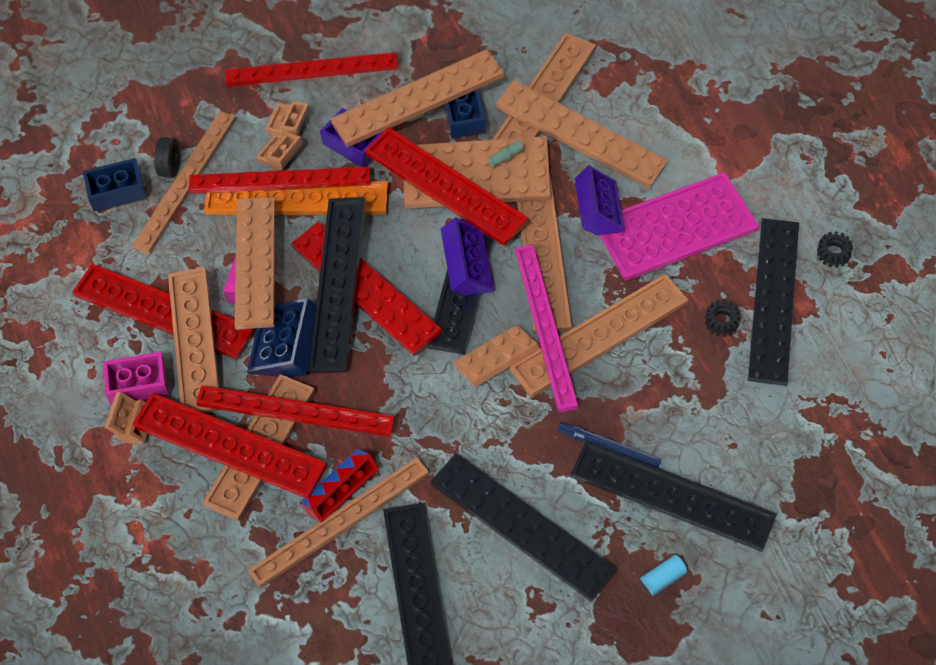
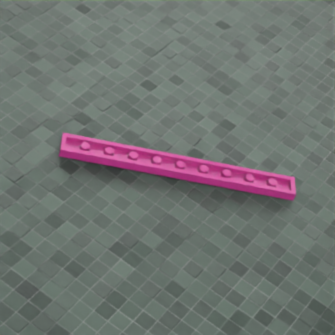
(546, 329)

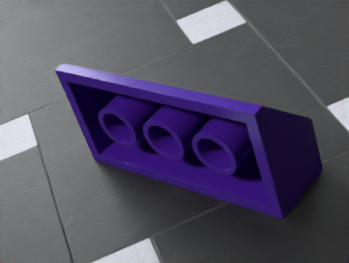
(598, 202)
(466, 258)

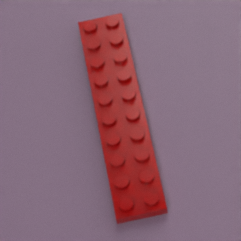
(446, 186)
(376, 297)
(152, 307)
(230, 445)

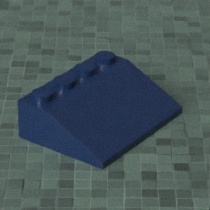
(287, 345)

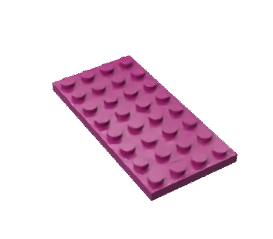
(679, 226)

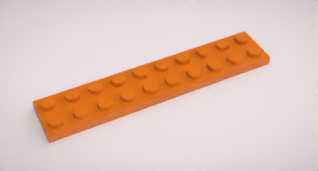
(302, 201)

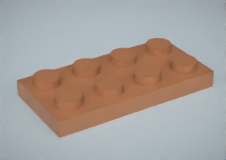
(496, 355)

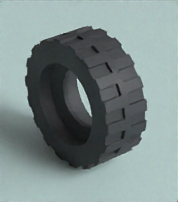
(167, 157)

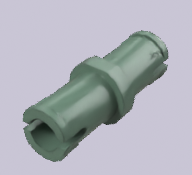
(505, 154)

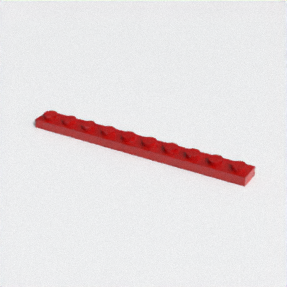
(311, 69)
(279, 180)
(295, 411)

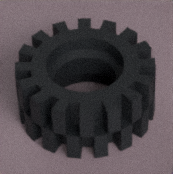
(838, 241)
(722, 327)

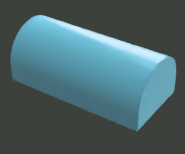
(664, 574)

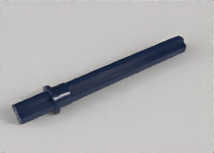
(584, 435)

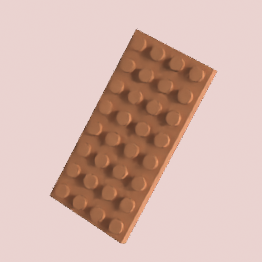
(514, 180)

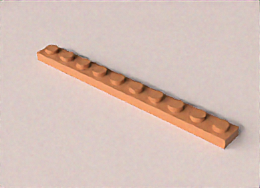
(180, 188)
(338, 523)

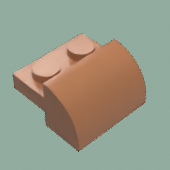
(287, 118)
(279, 151)
(121, 417)

